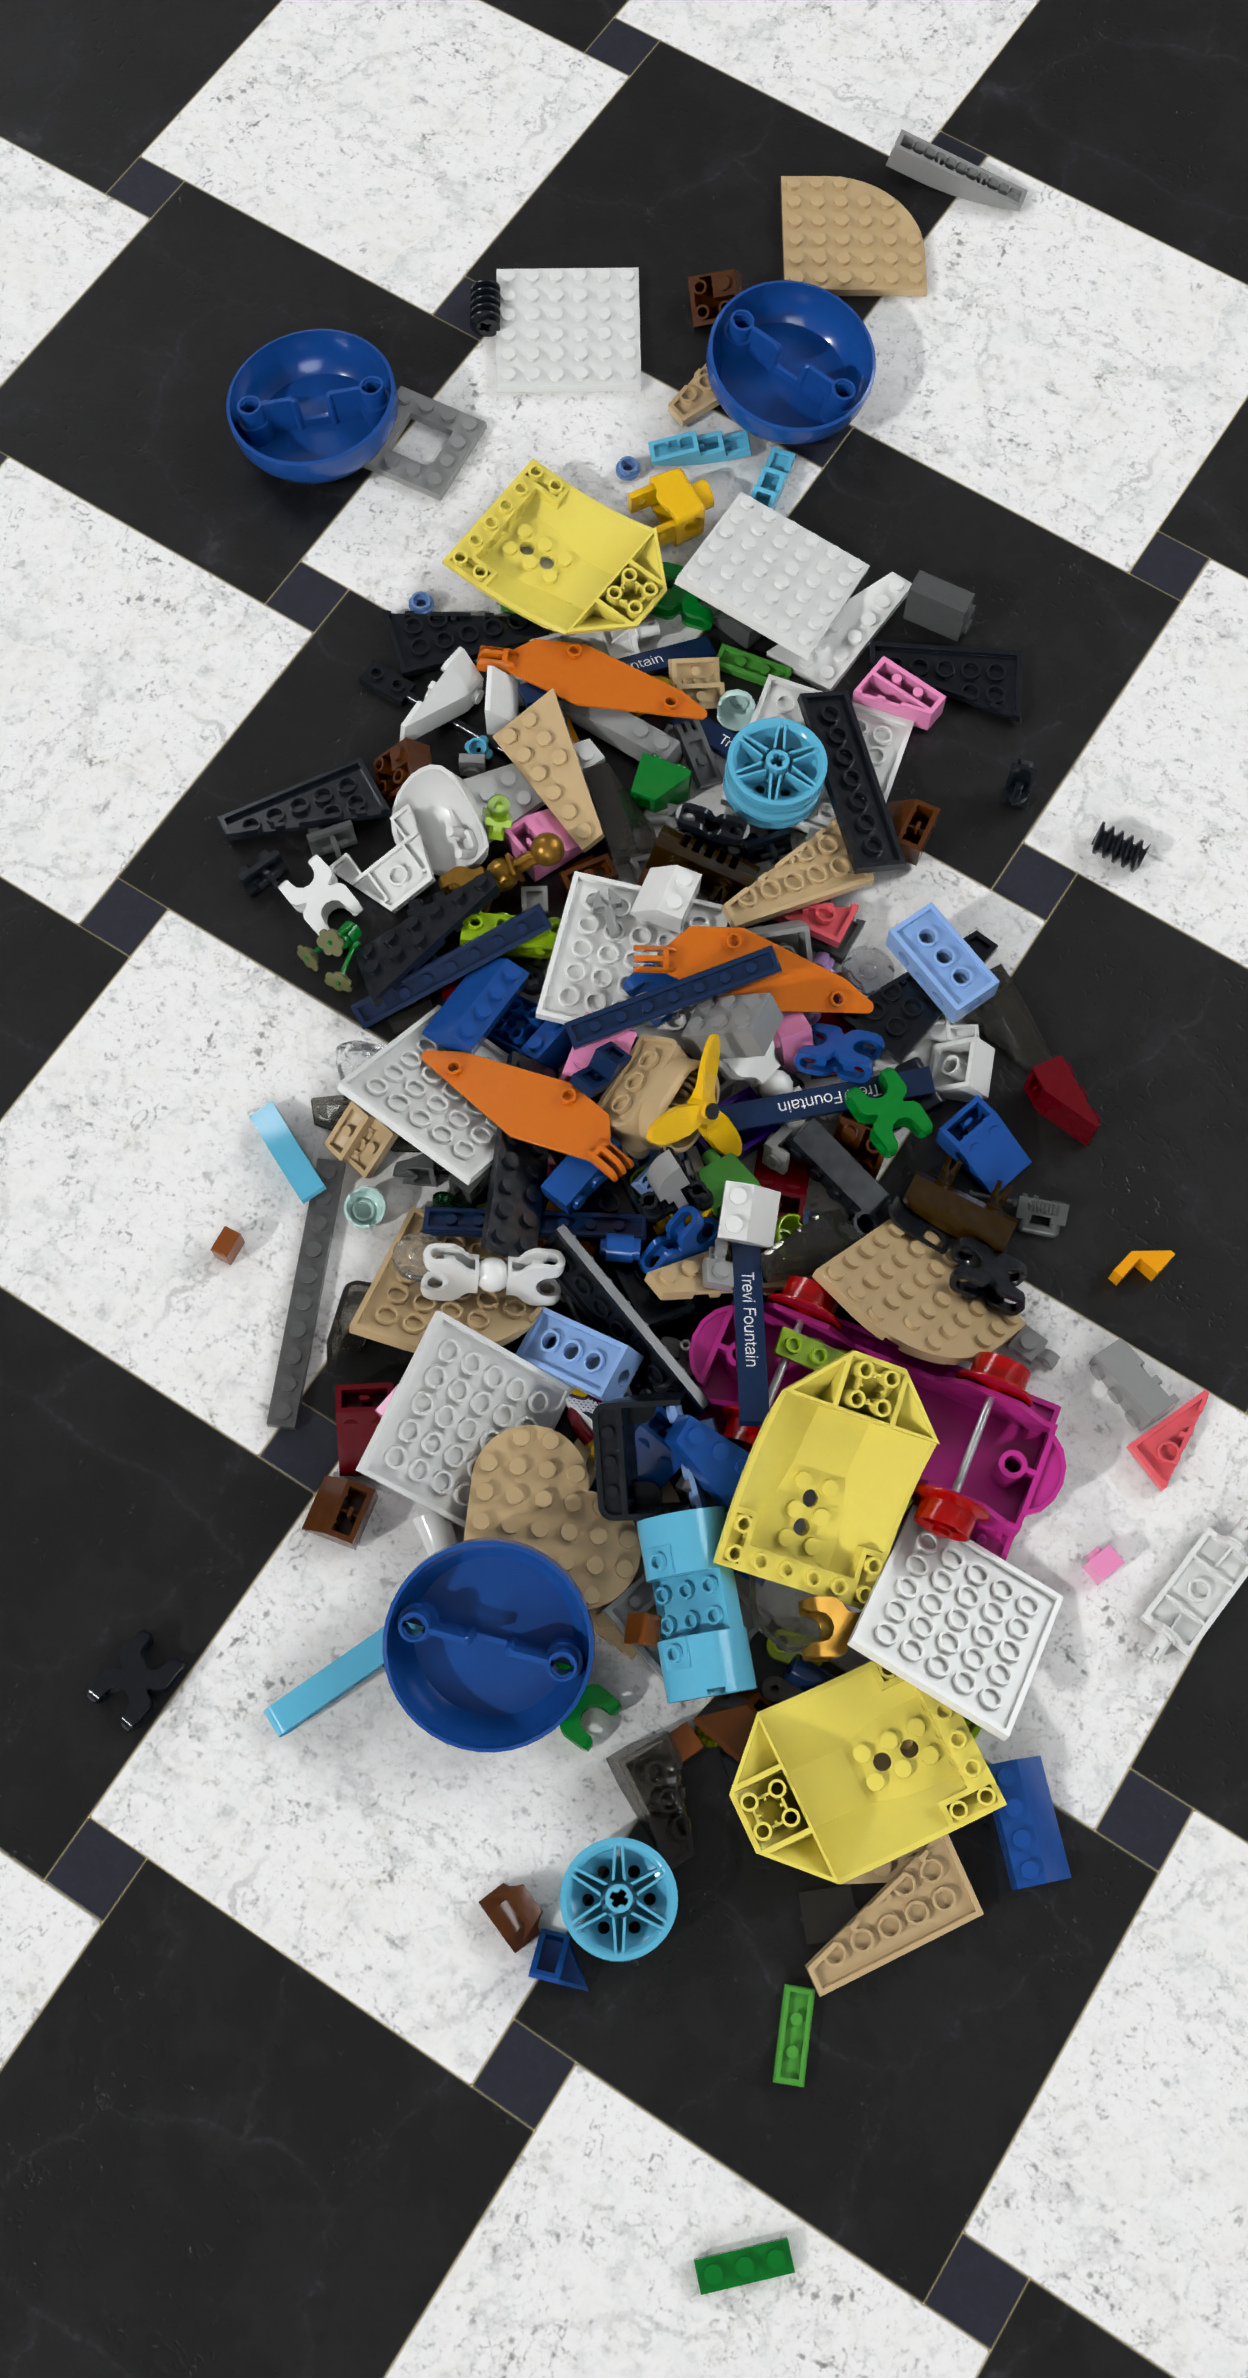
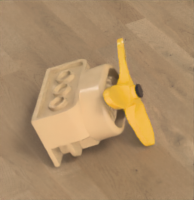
(668, 1100)

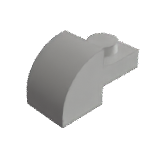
(667, 1179)

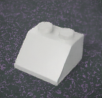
(501, 700)
(667, 896)
(962, 1068)
(748, 1214)

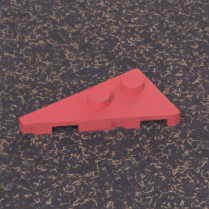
(824, 920)
(1162, 1445)

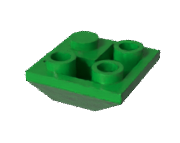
(660, 783)

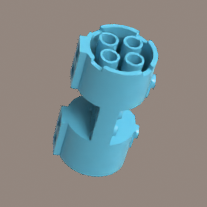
(701, 1618)

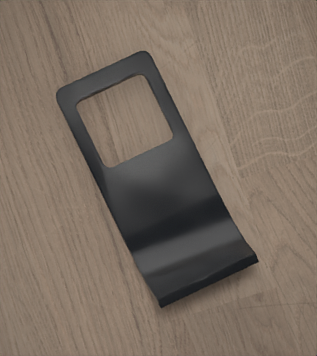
(914, 1224)

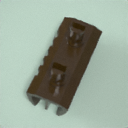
(721, 872)
(959, 1213)

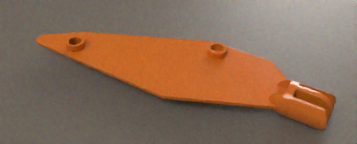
(589, 678)
(798, 988)
(533, 1108)

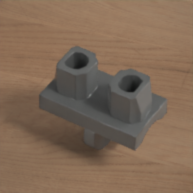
(331, 838)

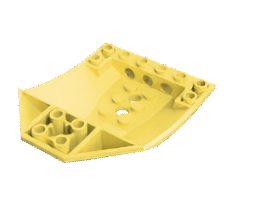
(600, 558)
(861, 1447)
(822, 1804)

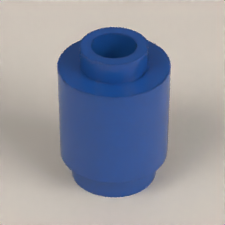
(620, 1247)

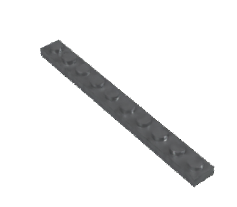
(306, 1298)

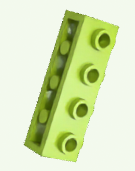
(537, 947)

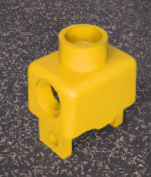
(675, 503)

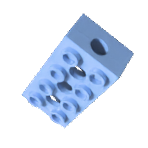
(940, 959)
(580, 1356)

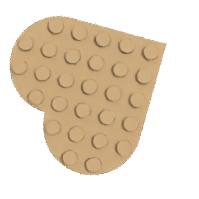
(537, 1492)

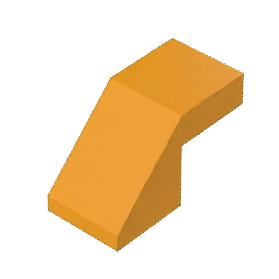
(1147, 1262)

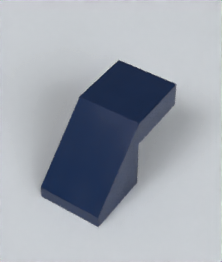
(602, 1070)

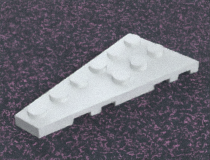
(848, 635)
(513, 785)

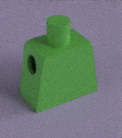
(718, 1171)

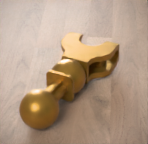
(545, 850)
(835, 1627)

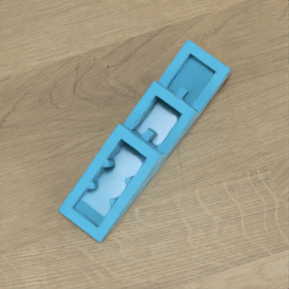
(699, 450)
(773, 477)
(288, 1152)

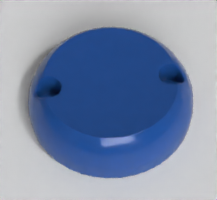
(790, 362)
(313, 405)
(488, 1645)

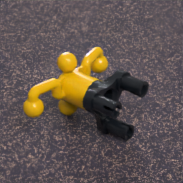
(661, 1212)

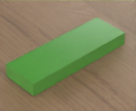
(750, 666)
(793, 2035)

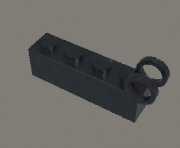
(838, 1173)

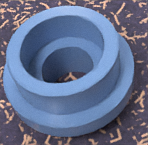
(627, 463)
(421, 598)

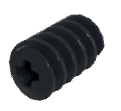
(485, 307)
(1119, 847)

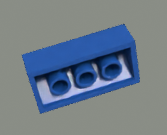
(477, 1006)
(1028, 1825)

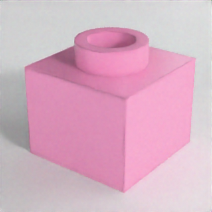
(1102, 1563)

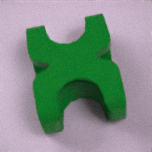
(682, 602)
(888, 1112)
(593, 1697)

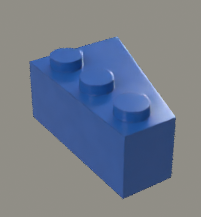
(574, 1182)
(709, 1457)

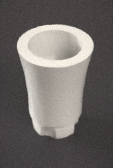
(435, 1531)

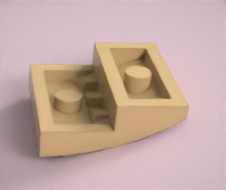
(698, 679)
(360, 1140)

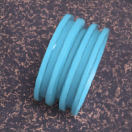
(774, 773)
(582, 1878)

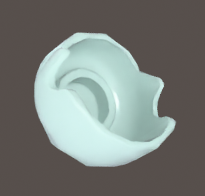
(735, 709)
(365, 1207)

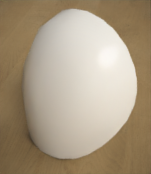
(446, 818)

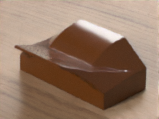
(598, 866)
(513, 1914)

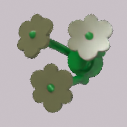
(332, 943)

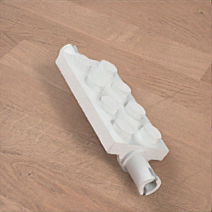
(613, 643)
(1197, 1591)

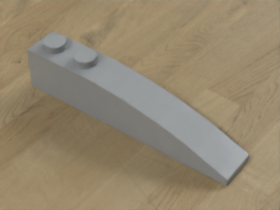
(952, 174)
(624, 731)

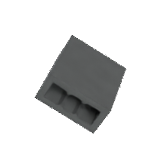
(939, 606)

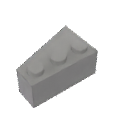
(1131, 1385)

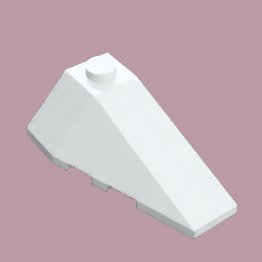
(447, 698)

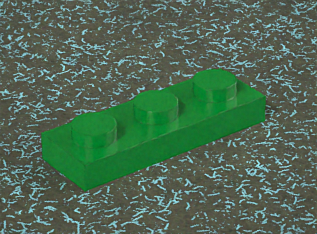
(744, 2265)

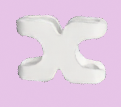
(321, 896)

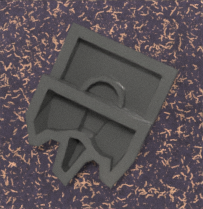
(420, 1171)

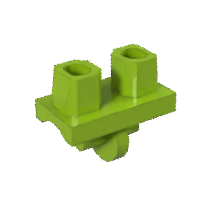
(497, 816)

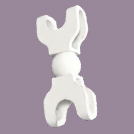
(763, 1072)
(463, 1273)

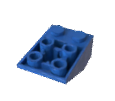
(530, 1036)
(983, 1145)
(653, 1456)

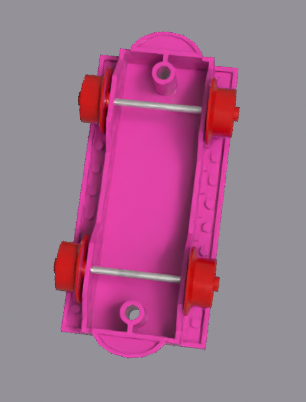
(976, 1413)

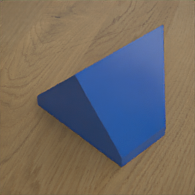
(556, 1961)

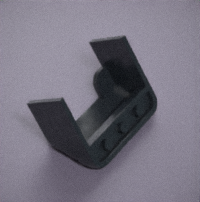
(618, 1487)

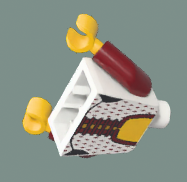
(580, 1415)

